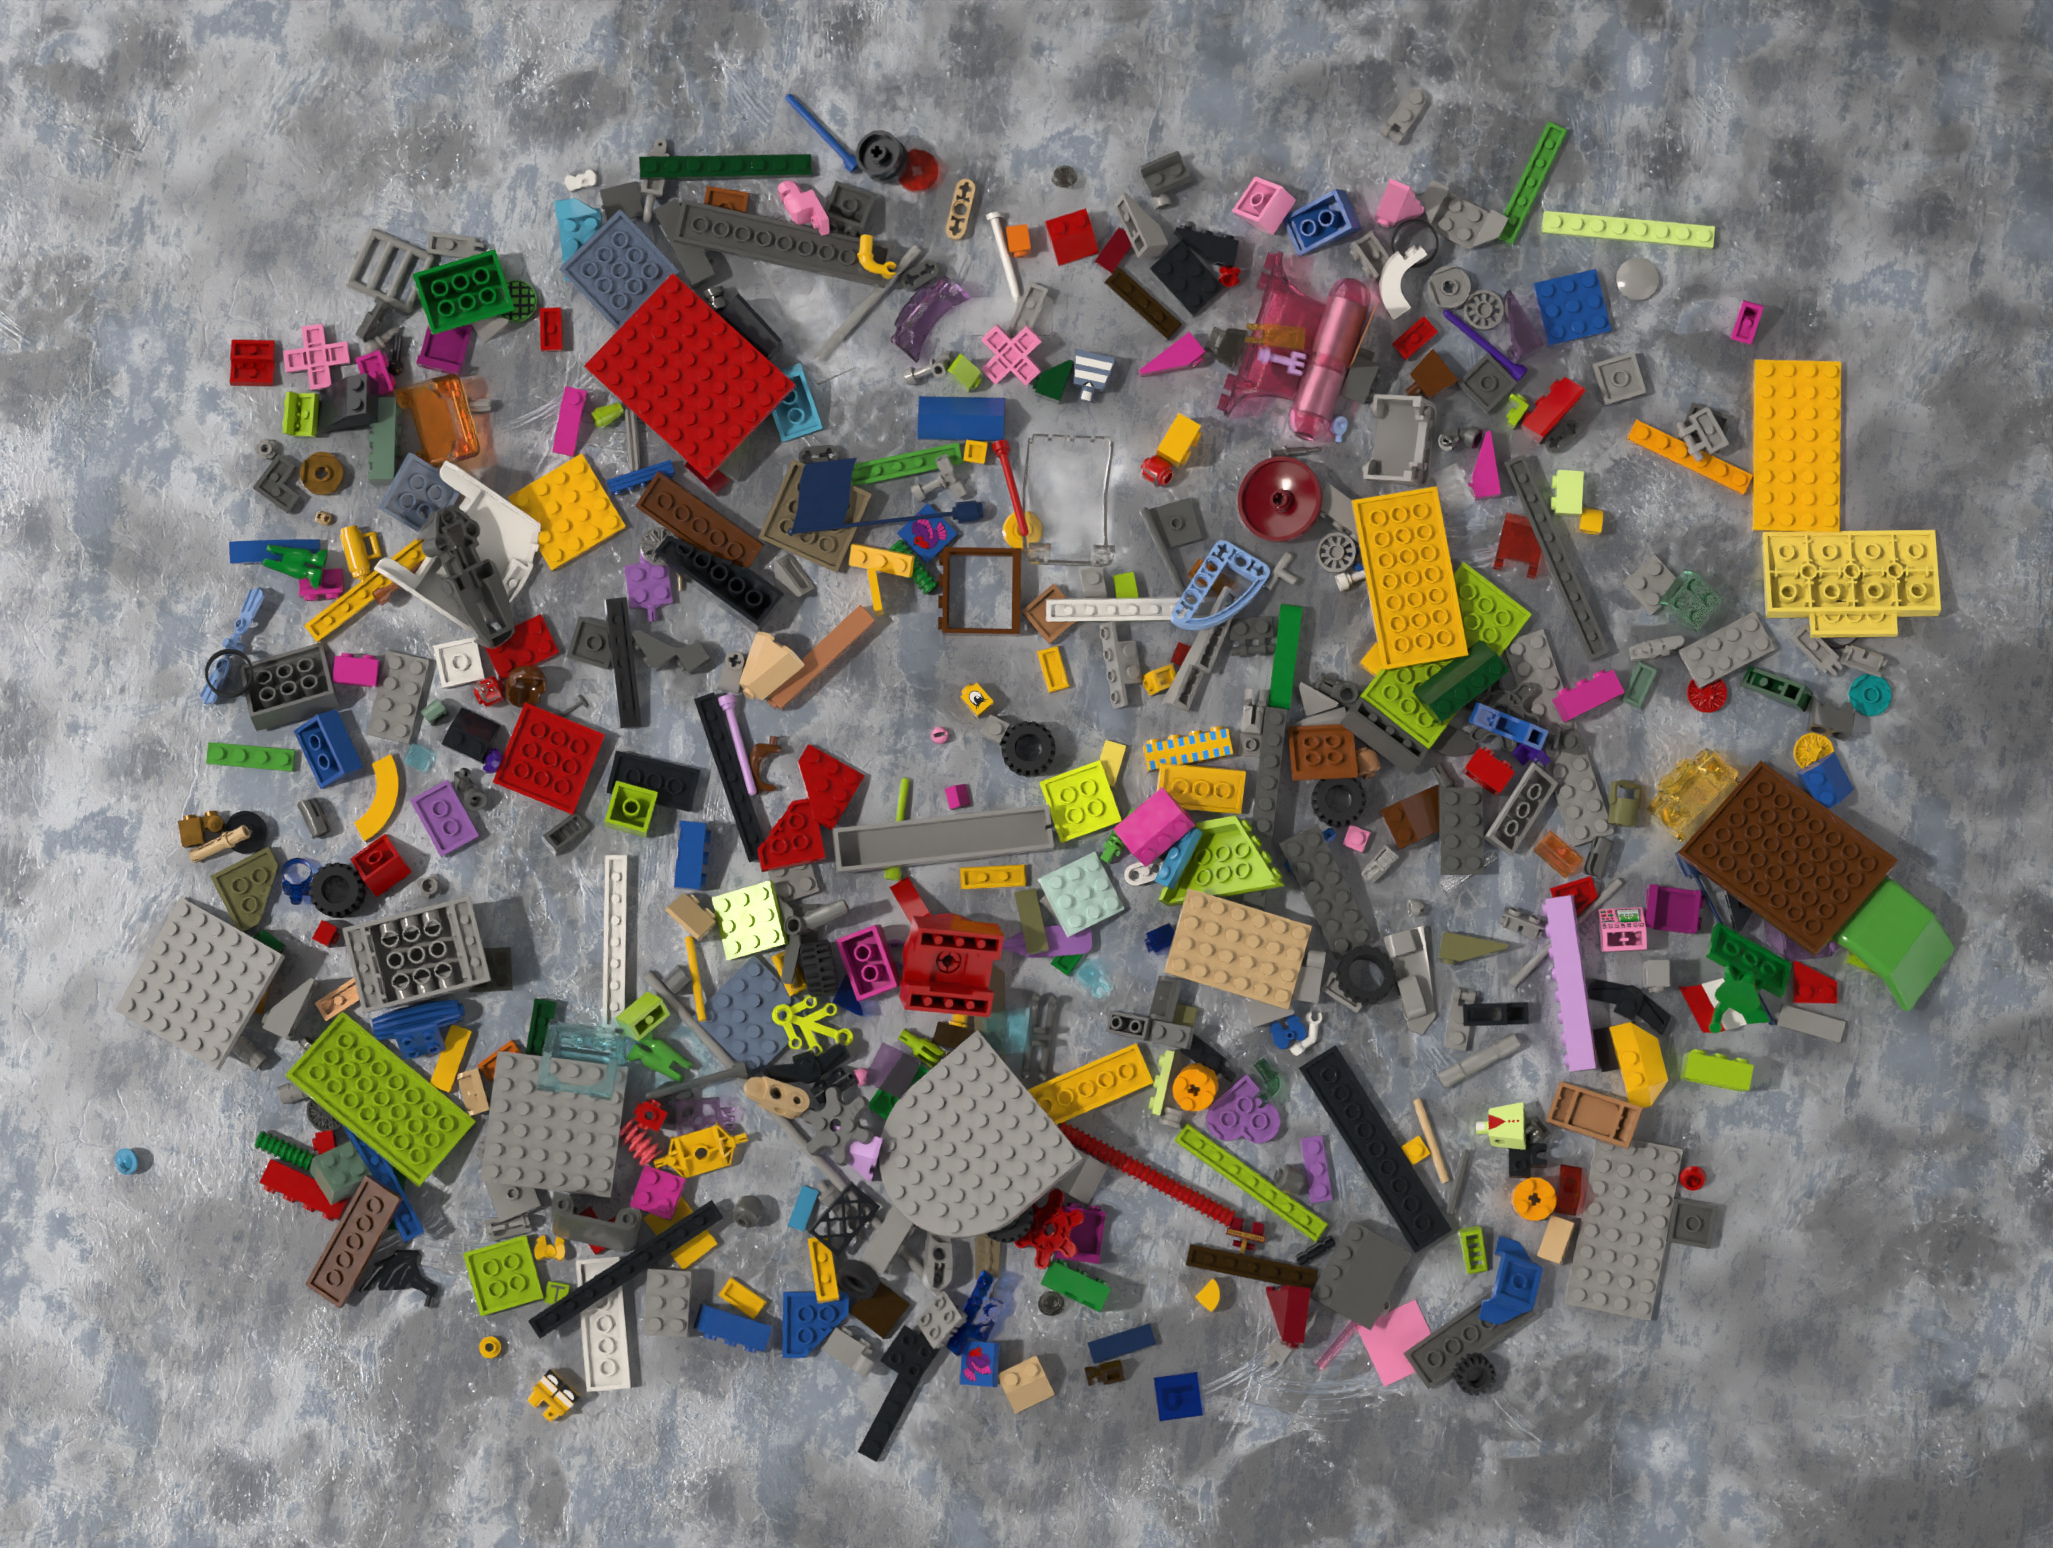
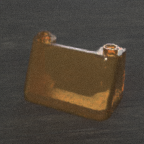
(441, 419)

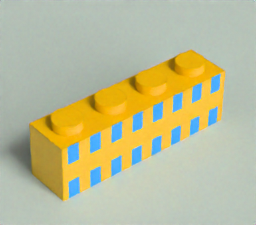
(1189, 749)

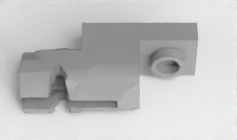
(1252, 724)

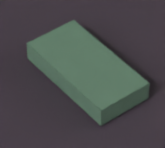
(1639, 685)

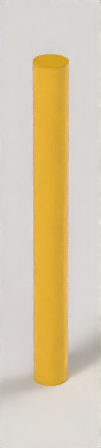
(695, 978)

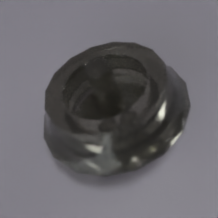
(1064, 176)
(1051, 1303)

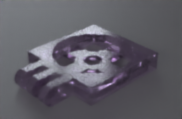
(720, 1114)

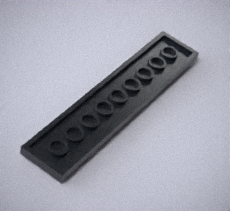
(1375, 1149)

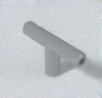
(1280, 572)

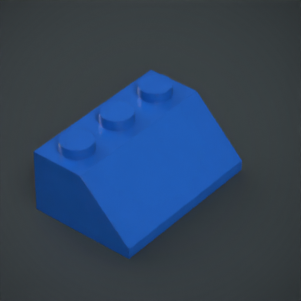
(328, 748)

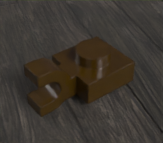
(1108, 1373)

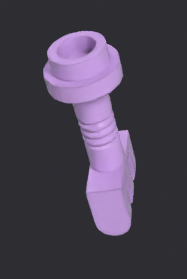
(1265, 355)

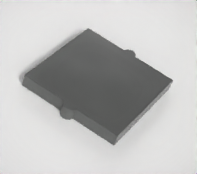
(622, 197)

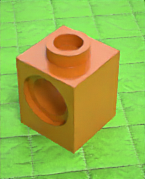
(1018, 240)

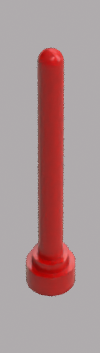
(1001, 449)

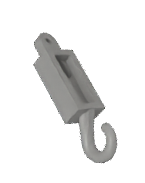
(653, 188)

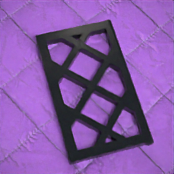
(840, 1201)

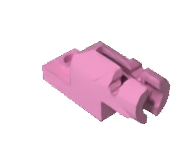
(803, 206)

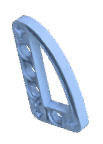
(1227, 559)

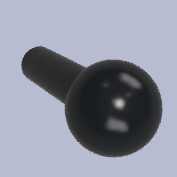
(395, 365)

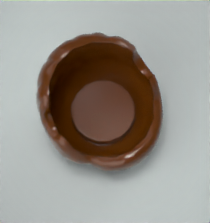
(525, 685)

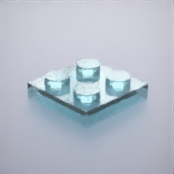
(1006, 1031)

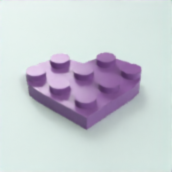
(1239, 1116)

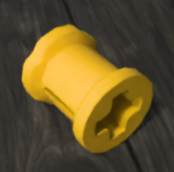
(959, 1021)

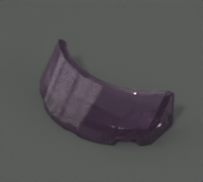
(923, 313)

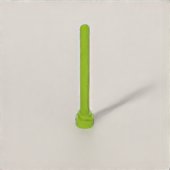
(895, 873)

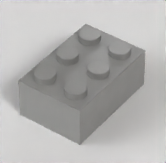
(668, 1303)

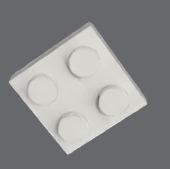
(459, 662)

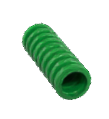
(919, 573)
(284, 1150)

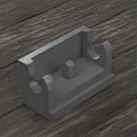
(1165, 999)

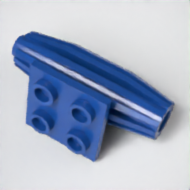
(418, 1026)

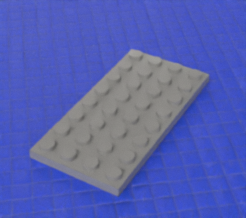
(1624, 1228)

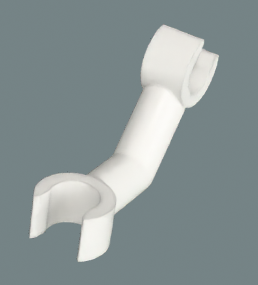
(1313, 1031)

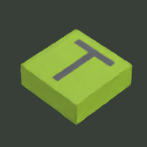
(555, 1292)

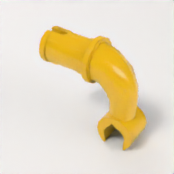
(866, 259)

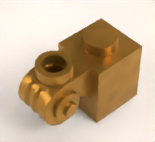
(193, 829)

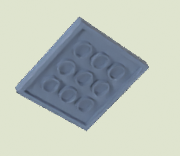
(617, 269)
(742, 1016)

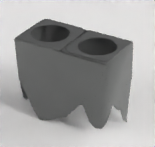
(1829, 722)

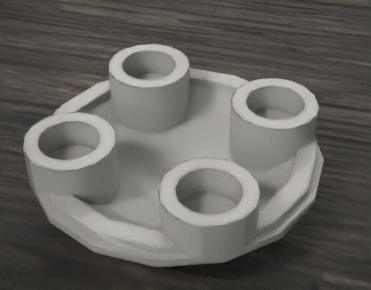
(1637, 279)

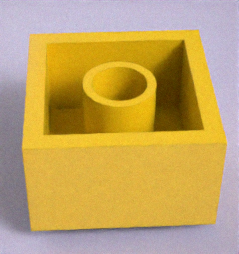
(1178, 441)

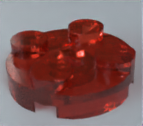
(929, 168)

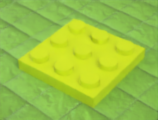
(1080, 801)

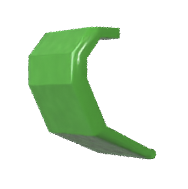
(1897, 941)

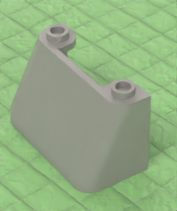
(1402, 440)

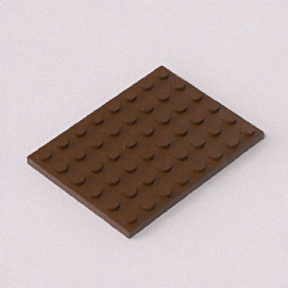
(1788, 858)

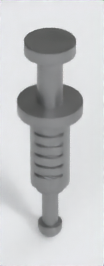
(1295, 451)

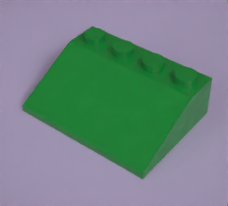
(463, 292)

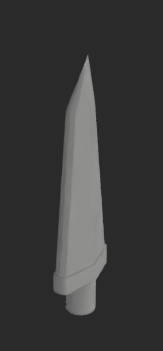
(1327, 718)
(828, 1196)
(1278, 1352)

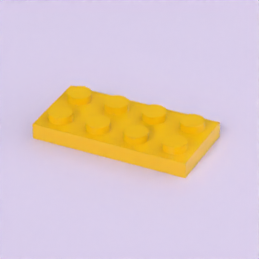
(1203, 787)

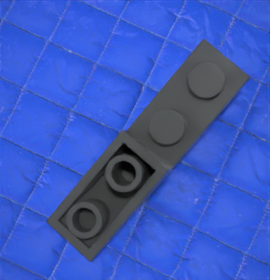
(1150, 1030)

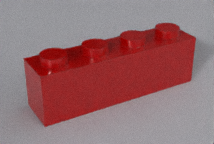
(300, 1188)

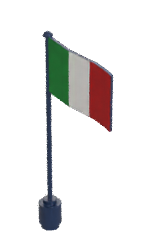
(1702, 997)

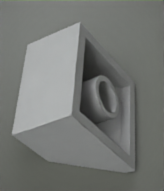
(1083, 1179)

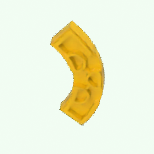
(384, 800)

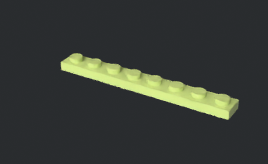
(1628, 229)

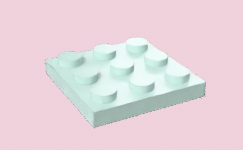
(1081, 894)

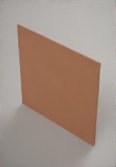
(1363, 334)

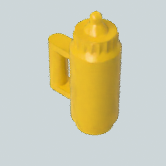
(356, 552)

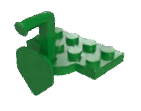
(1747, 972)

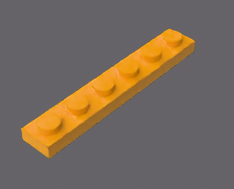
(1677, 452)

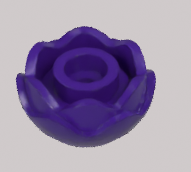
(493, 761)

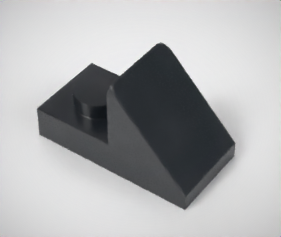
(1738, 916)

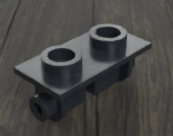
(839, 1077)

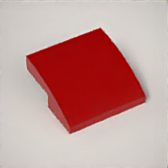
(252, 362)

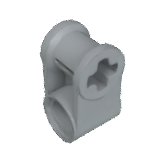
(730, 675)

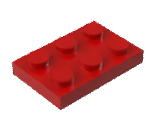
(527, 646)

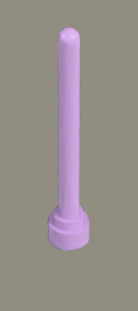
(728, 703)

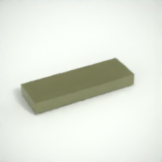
(1031, 921)

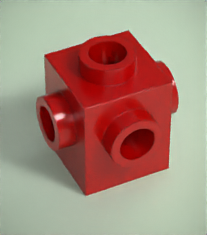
(659, 1115)

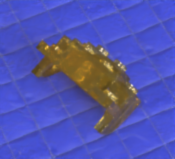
(1691, 789)

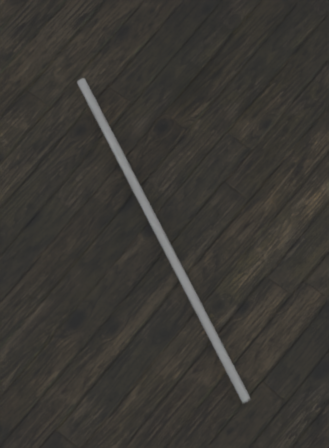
(782, 1121)

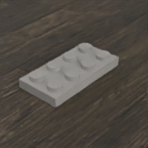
(1726, 650)
(398, 697)

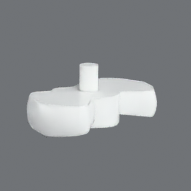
(580, 181)

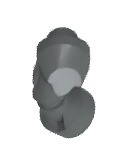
(1451, 439)
(474, 797)

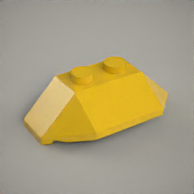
(1639, 1063)

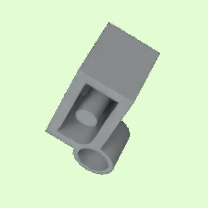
(1309, 978)
(850, 1351)

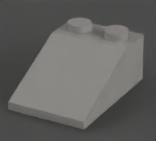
(288, 1013)

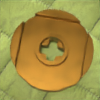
(329, 483)

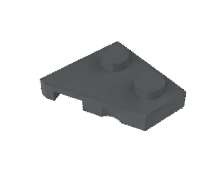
(371, 320)

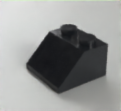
(471, 735)

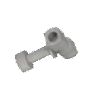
(938, 368)
(946, 479)

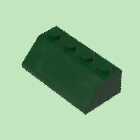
(1460, 682)

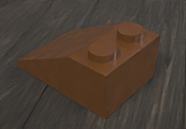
(1412, 818)

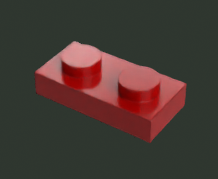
(551, 329)
(1414, 338)

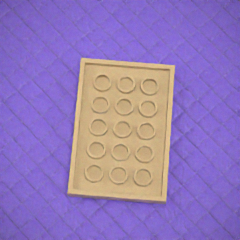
(1237, 949)

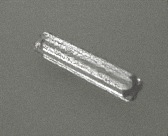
(1456, 880)

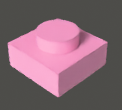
(1356, 838)

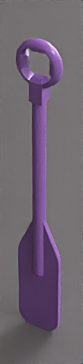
(1056, 938)

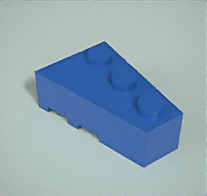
(692, 856)
(732, 1328)

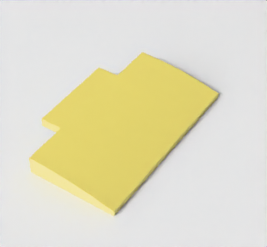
(1873, 571)

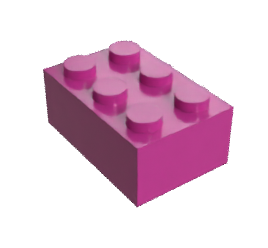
(869, 962)

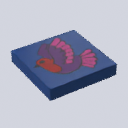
(927, 536)
(980, 1364)

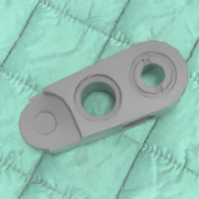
(937, 1267)

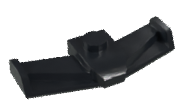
(1629, 1003)
(807, 1066)

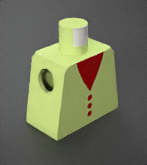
(1505, 1126)

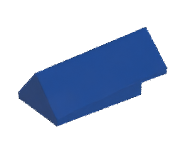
(961, 418)

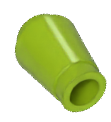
(606, 414)

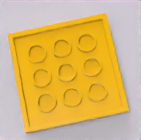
(571, 511)

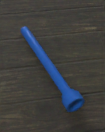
(849, 159)

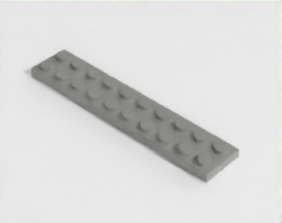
(1577, 787)

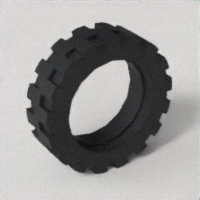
(1378, 958)

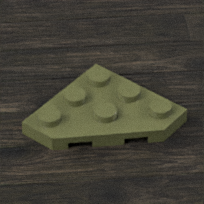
(247, 887)

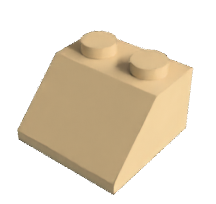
(691, 916)
(1025, 1384)

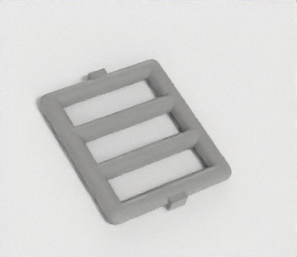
(391, 242)

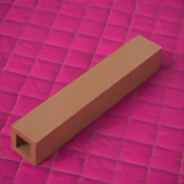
(822, 656)

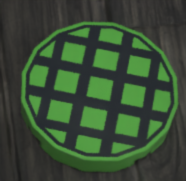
(523, 299)

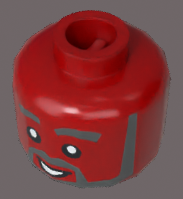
(1157, 471)
(489, 691)

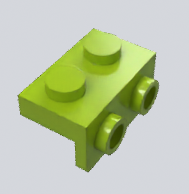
(301, 414)

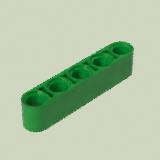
(1285, 656)

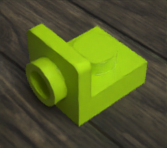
(1516, 414)

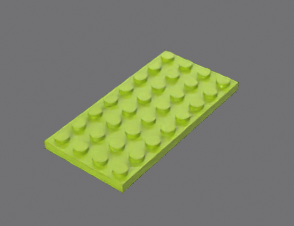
(1485, 616)
(380, 1099)

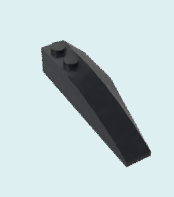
(726, 584)

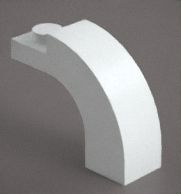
(1391, 278)

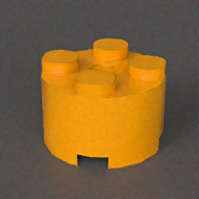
(1200, 1076)
(1543, 1192)

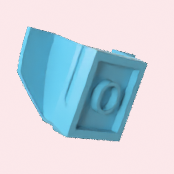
(576, 224)

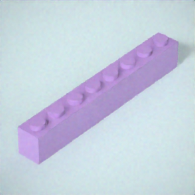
(1571, 983)

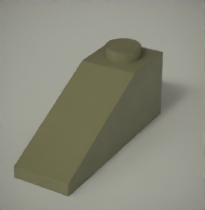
(1461, 948)

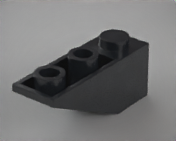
(1212, 248)

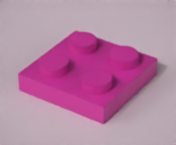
(658, 1193)

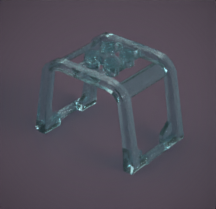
(587, 1037)

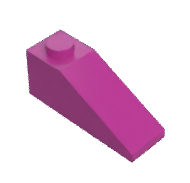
(1176, 357)
(569, 421)
(1485, 475)

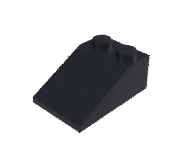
(348, 403)

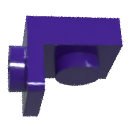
(1525, 753)

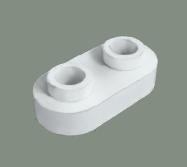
(1145, 873)

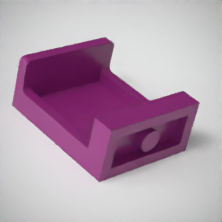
(445, 350)
(1673, 909)
(1087, 1235)

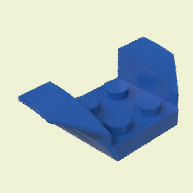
(1514, 1284)

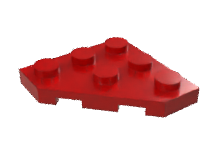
(827, 785)
(792, 840)

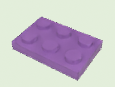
(444, 818)

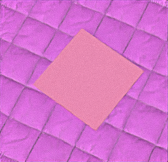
(1391, 1338)

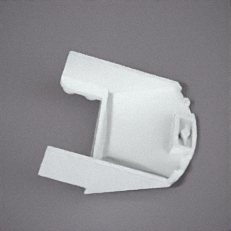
(505, 537)

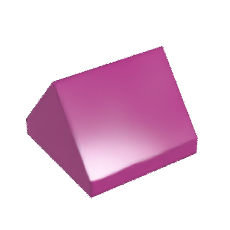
(957, 796)

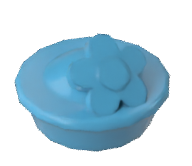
(126, 1161)

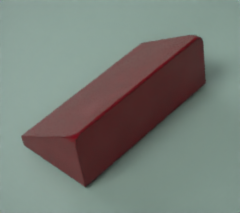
(714, 483)

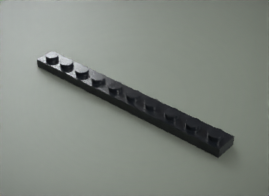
(625, 1269)

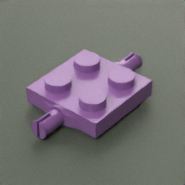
(648, 586)

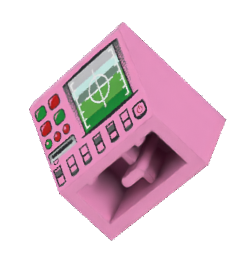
(1622, 930)

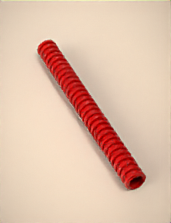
(1148, 1175)

